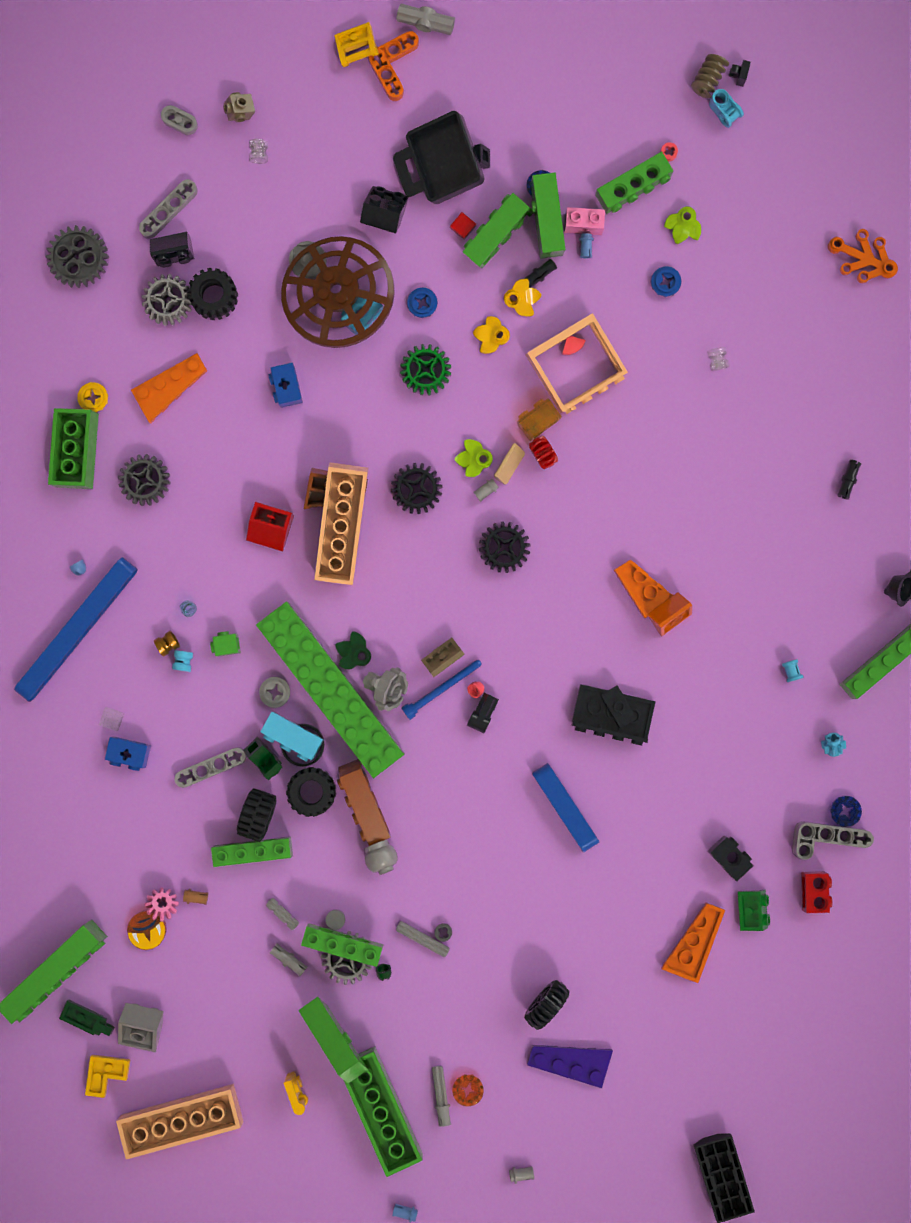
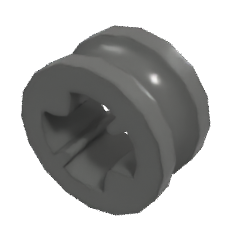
(449, 932)

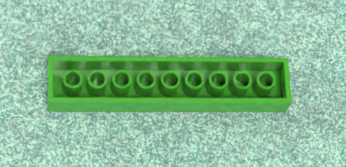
(330, 689)

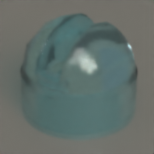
(188, 613)

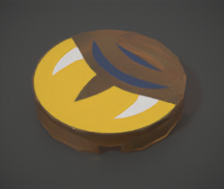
(145, 931)

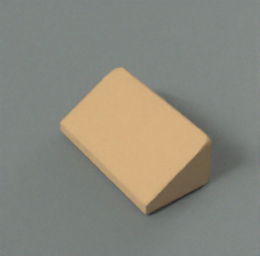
(509, 464)

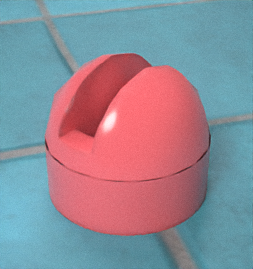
(475, 689)

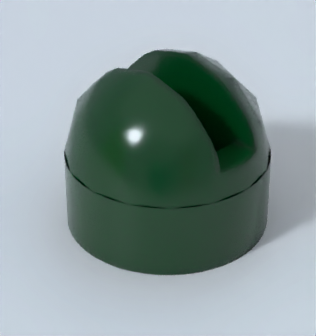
(383, 972)

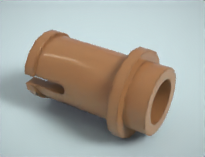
(195, 897)

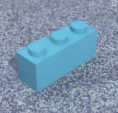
(291, 736)

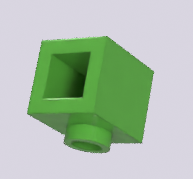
(225, 644)

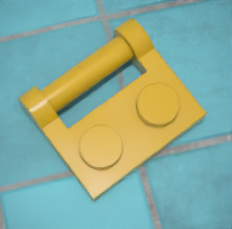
(354, 39)
(293, 1088)

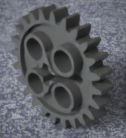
(86, 271)

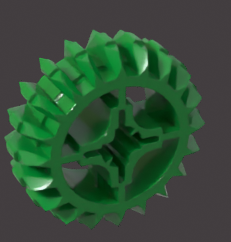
(414, 357)

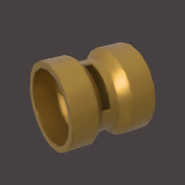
(166, 643)

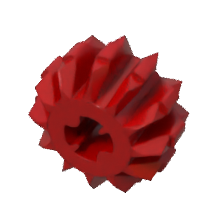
(543, 452)

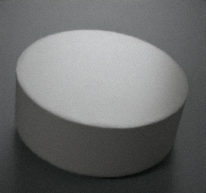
(335, 919)

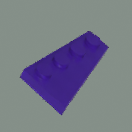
(574, 1063)

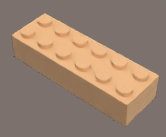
(341, 523)
(179, 1121)

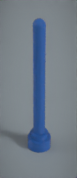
(411, 709)

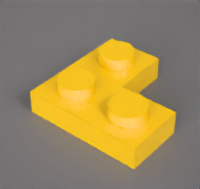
(103, 1068)

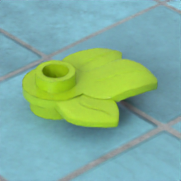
(683, 228)
(470, 458)

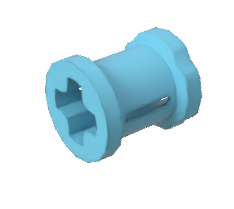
(792, 670)

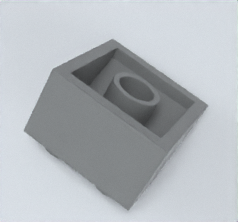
(140, 1027)

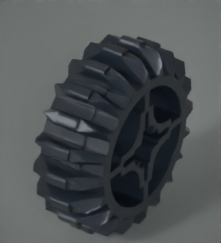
(424, 493)
(517, 536)
(547, 1005)

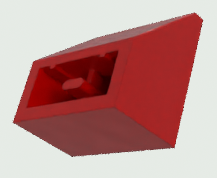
(269, 526)

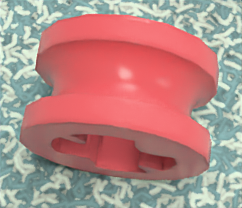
(669, 145)

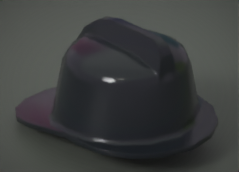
(899, 589)

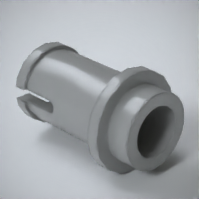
(486, 489)
(521, 1174)

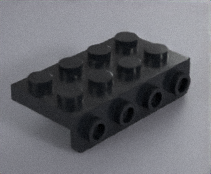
(594, 715)

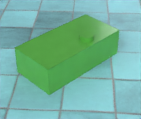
(547, 215)
(73, 448)
(333, 1040)

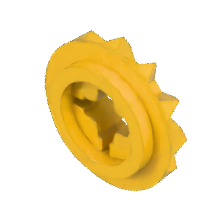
(86, 392)

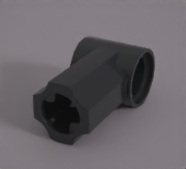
(481, 716)

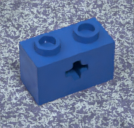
(287, 374)
(118, 746)

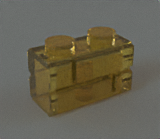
(539, 419)

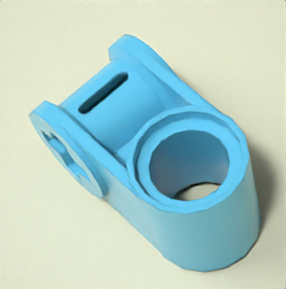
(726, 108)

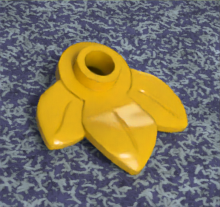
(525, 297)
(488, 335)

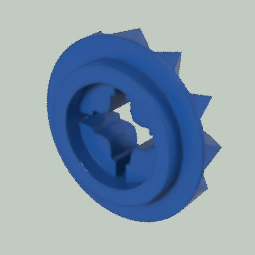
(668, 273)
(420, 294)

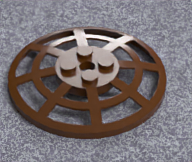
(344, 298)

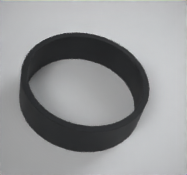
(321, 752)

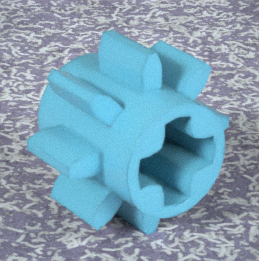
(833, 744)

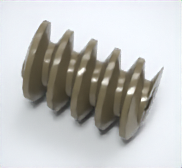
(709, 74)

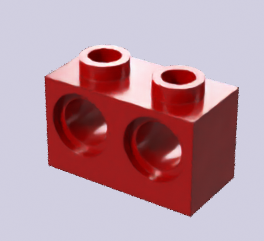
(810, 893)

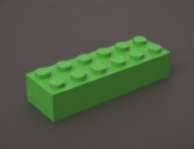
(50, 973)
(383, 1116)

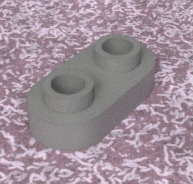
(180, 120)

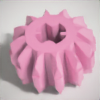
(164, 911)

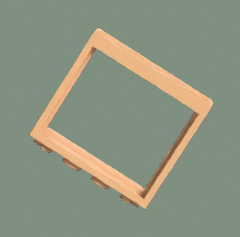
(607, 347)

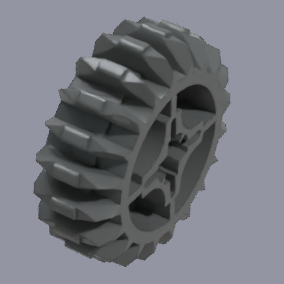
(129, 473)

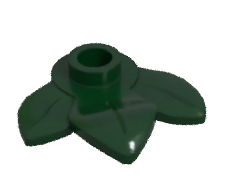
(351, 649)

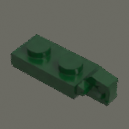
(85, 1019)

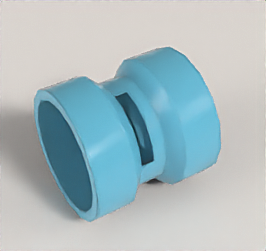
(182, 656)

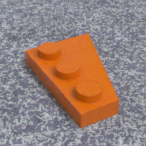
(641, 588)

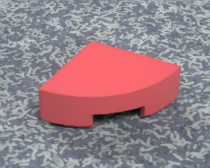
(573, 345)

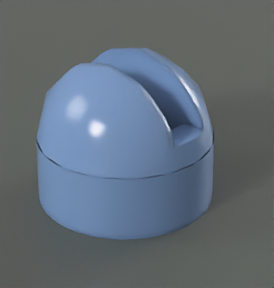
(78, 568)

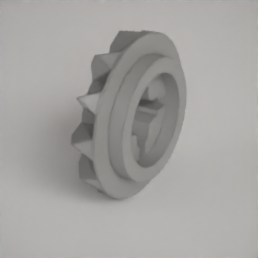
(270, 684)

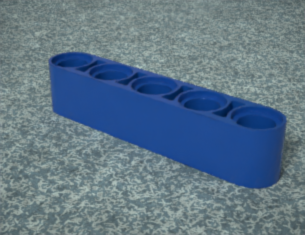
(565, 807)

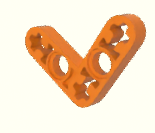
(387, 58)

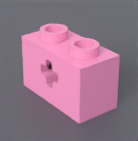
(584, 221)

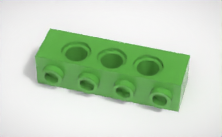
(657, 164)
(251, 851)
(342, 944)

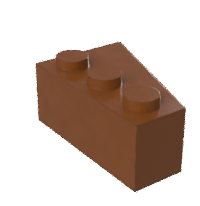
(316, 488)

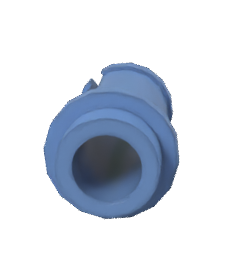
(586, 245)
(405, 1212)

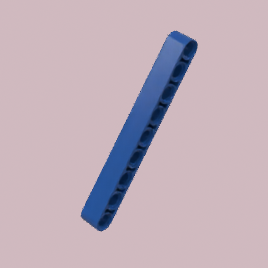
(75, 629)

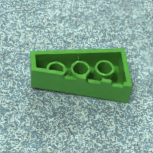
(497, 230)

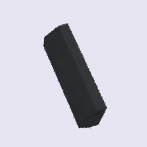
(723, 1177)

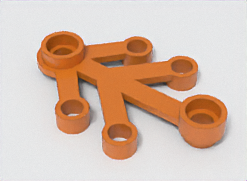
(866, 257)

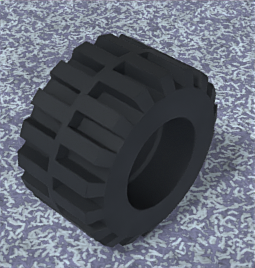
(205, 280)
(302, 806)
(256, 814)

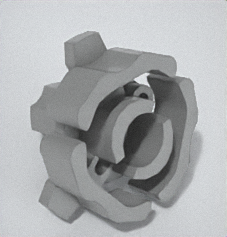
(387, 688)

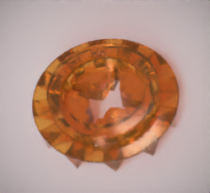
(473, 1097)

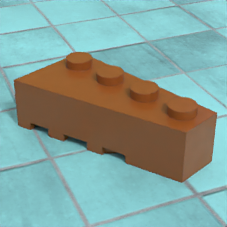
(363, 803)

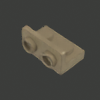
(442, 657)

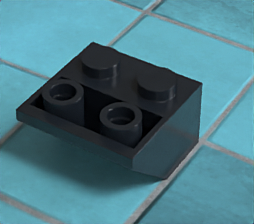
(383, 209)
(171, 249)

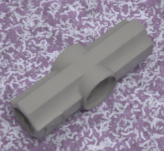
(425, 19)

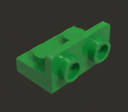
(753, 910)

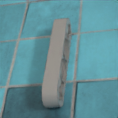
(165, 206)
(211, 769)

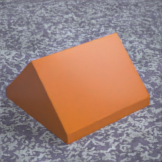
(670, 613)

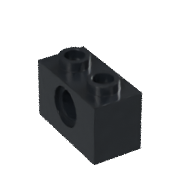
(739, 866)

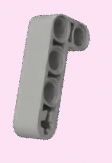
(832, 838)

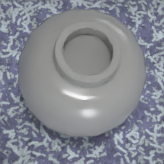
(380, 857)

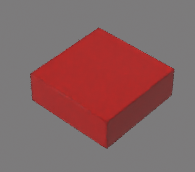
(463, 225)

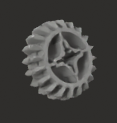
(152, 297)
(351, 965)

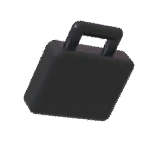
(442, 159)

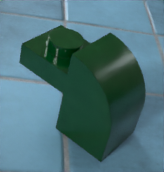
(263, 758)

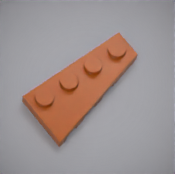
(160, 391)
(694, 947)

